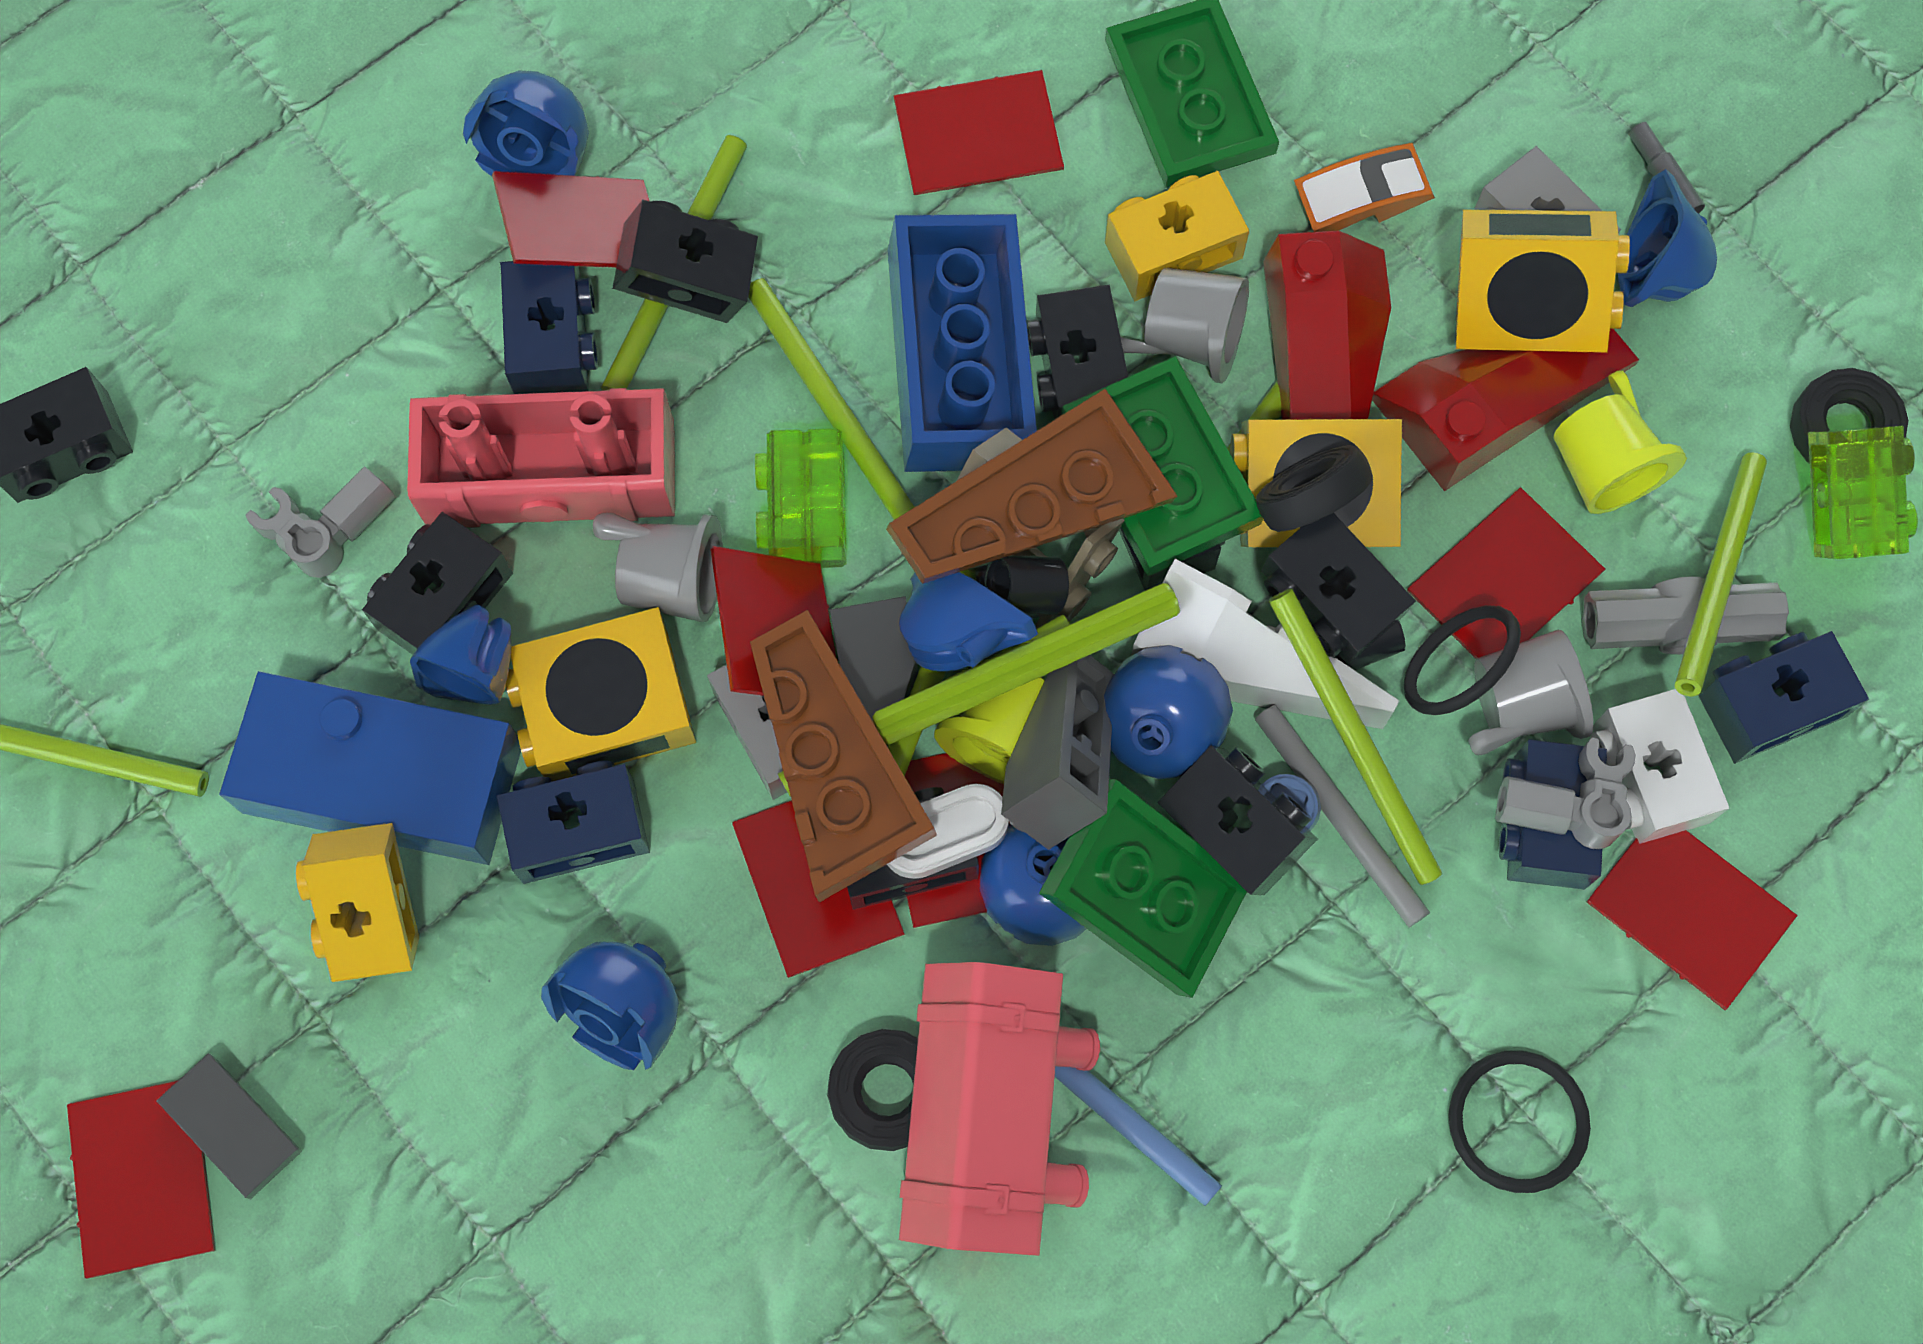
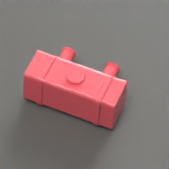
(542, 456)
(986, 1109)

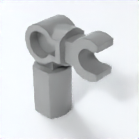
(317, 544)
(1593, 817)

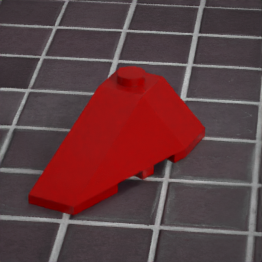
(1326, 322)
(1482, 402)

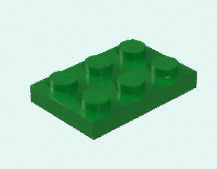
(1191, 90)
(1193, 458)
(1146, 891)

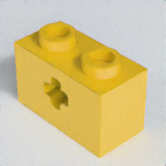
(1182, 229)
(359, 902)

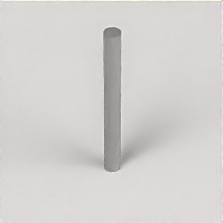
(1343, 817)

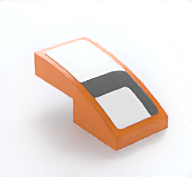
(1364, 186)

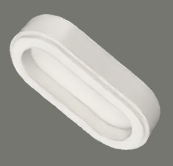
(966, 826)

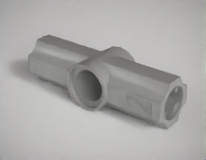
(1667, 611)

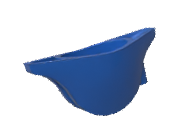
(1668, 246)
(959, 623)
(465, 658)

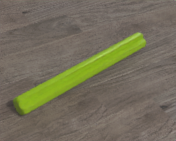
(1026, 663)

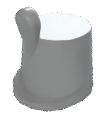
(1195, 319)
(664, 564)
(1535, 695)

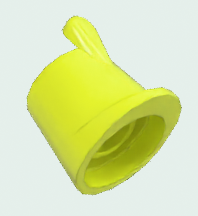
(1615, 451)
(988, 732)

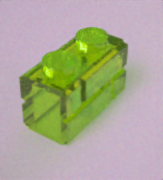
(1861, 492)
(803, 496)

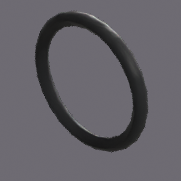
(1482, 685)
(1488, 1175)

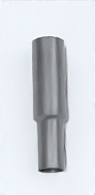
(1660, 160)

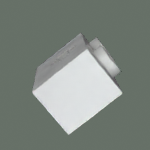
(1666, 737)

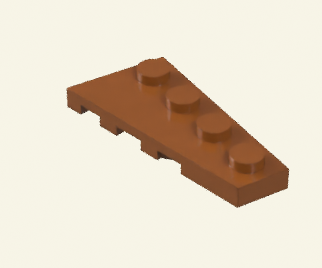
(1043, 489)
(841, 776)

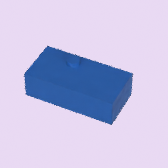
(958, 336)
(370, 760)

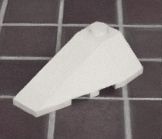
(1248, 655)

